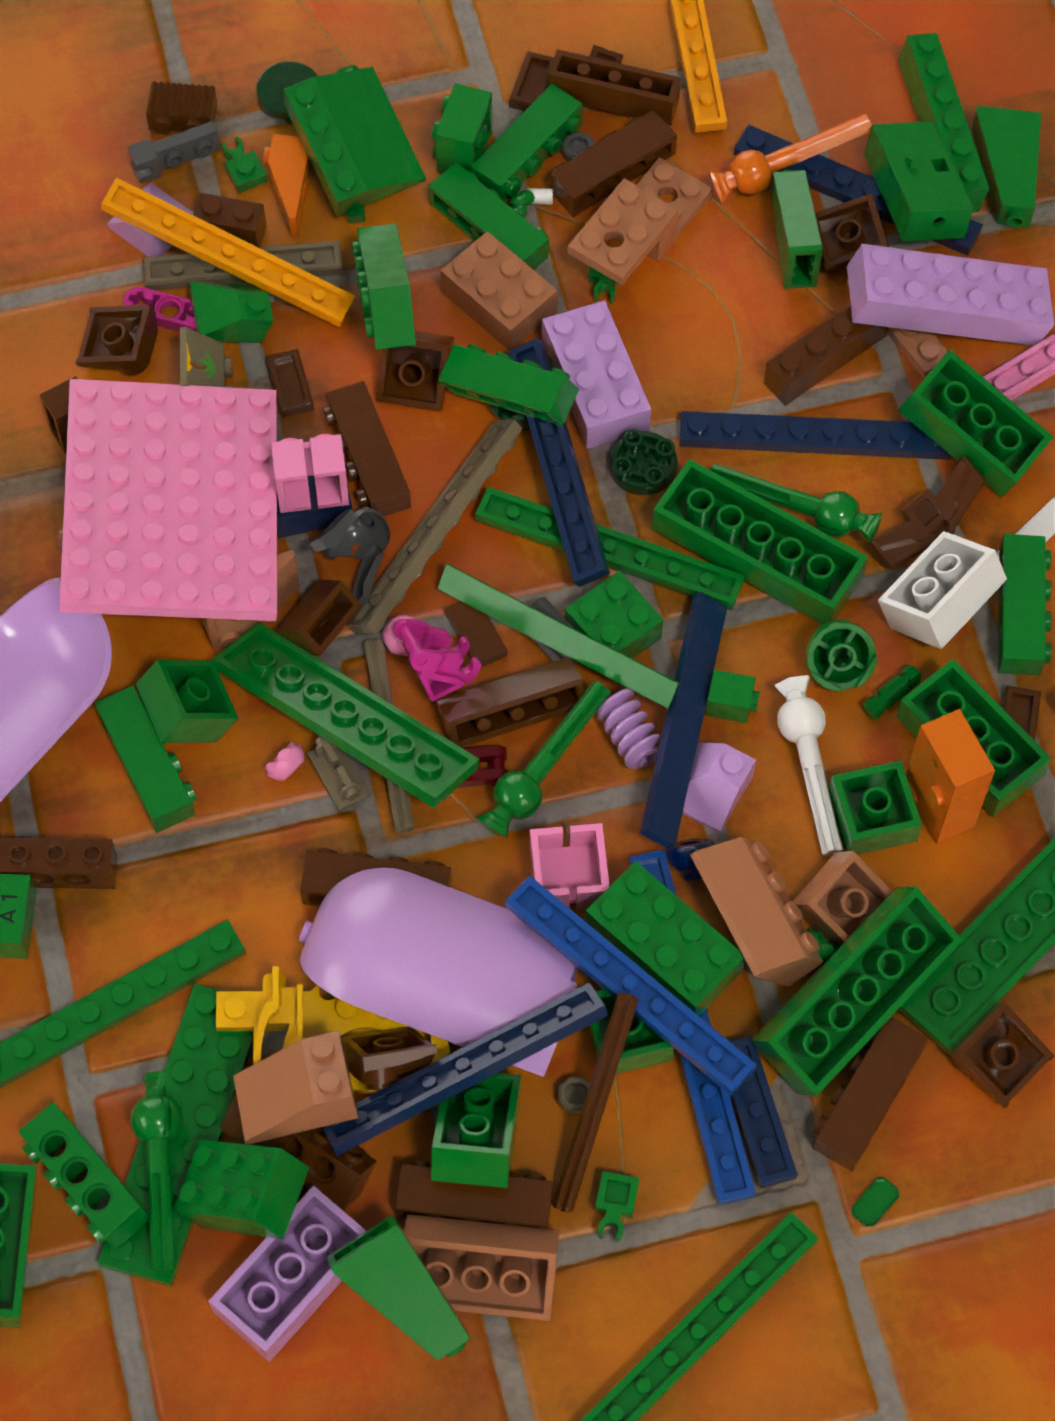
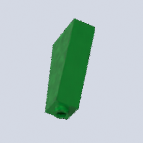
(1009, 157)
(796, 229)
(397, 1283)

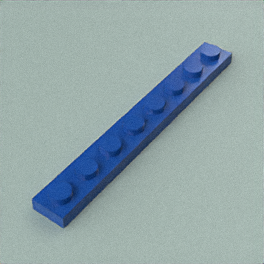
(618, 974)

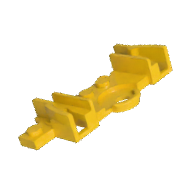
(302, 1016)

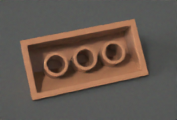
(758, 910)
(488, 1264)

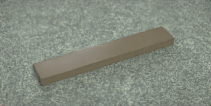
(180, 269)

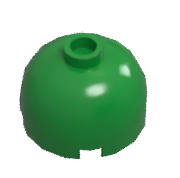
(841, 655)

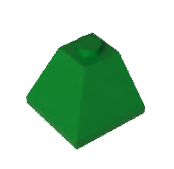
(231, 311)

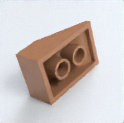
(225, 631)
(841, 896)
(296, 1089)

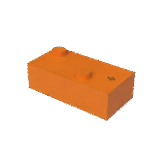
(948, 776)

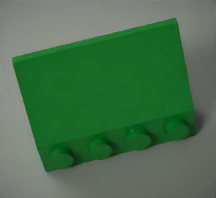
(352, 138)

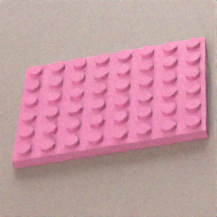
(170, 501)

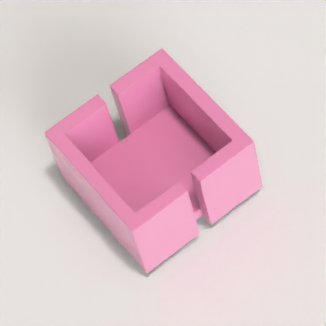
(297, 460)
(572, 872)

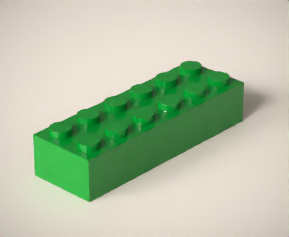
(759, 541)
(857, 990)

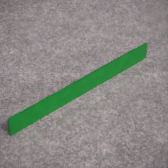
(558, 636)

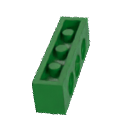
(122, 1214)

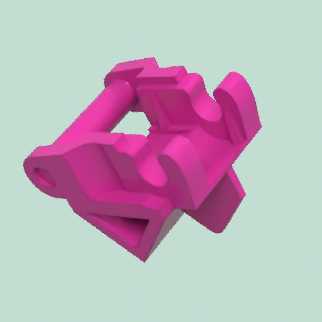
(433, 660)

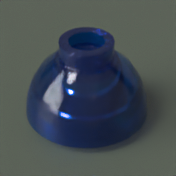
(680, 856)

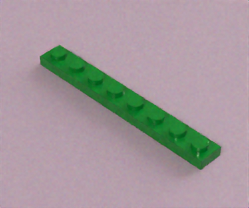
(620, 550)
(118, 1001)
(706, 1323)

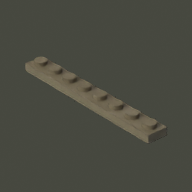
(434, 527)

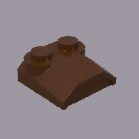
(846, 228)
(119, 338)
(385, 1054)
(1001, 1054)

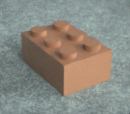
(498, 291)

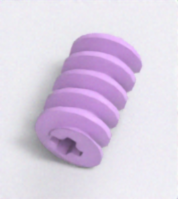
(627, 729)

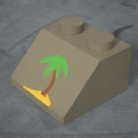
(203, 360)

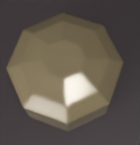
(573, 1094)

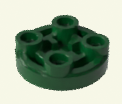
(274, 81)
(643, 462)

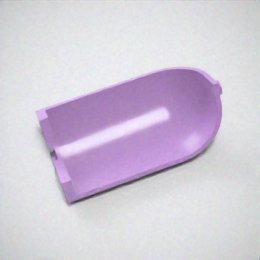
(48, 676)
(432, 958)

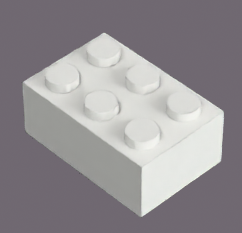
(942, 589)

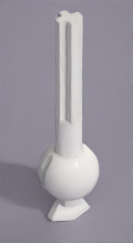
(802, 722)

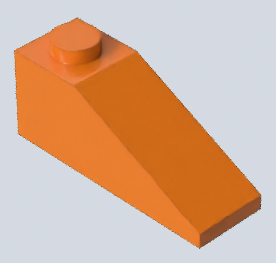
(289, 176)

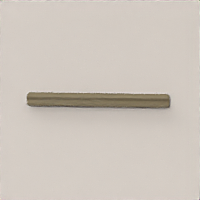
(381, 686)

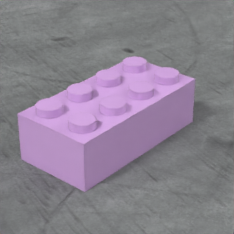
(593, 354)
(286, 1276)

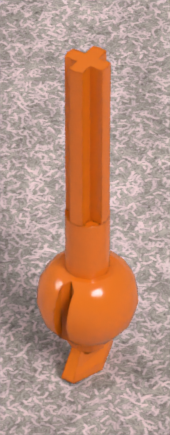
(753, 171)

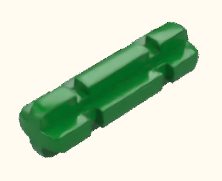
(892, 691)

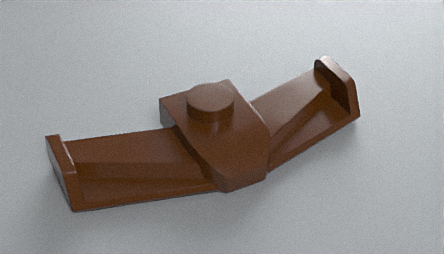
(929, 516)

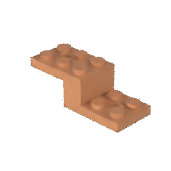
(640, 221)

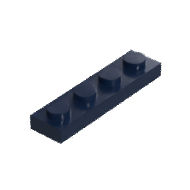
(762, 1124)

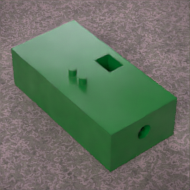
(918, 181)

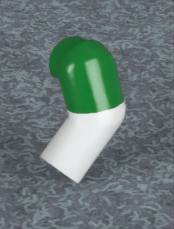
(531, 196)

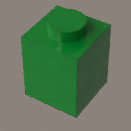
(732, 696)

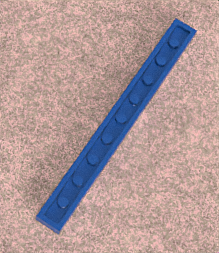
(709, 1101)

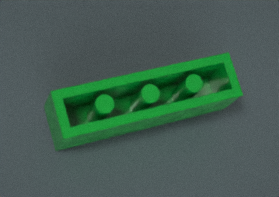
(529, 142)
(479, 209)
(509, 384)
(1023, 605)
(146, 759)

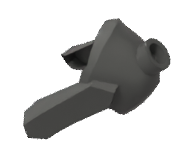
(355, 527)

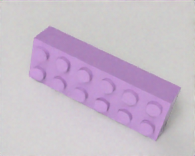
(949, 295)

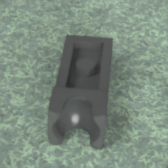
(172, 151)

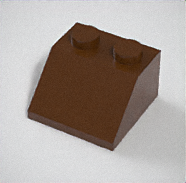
(412, 372)

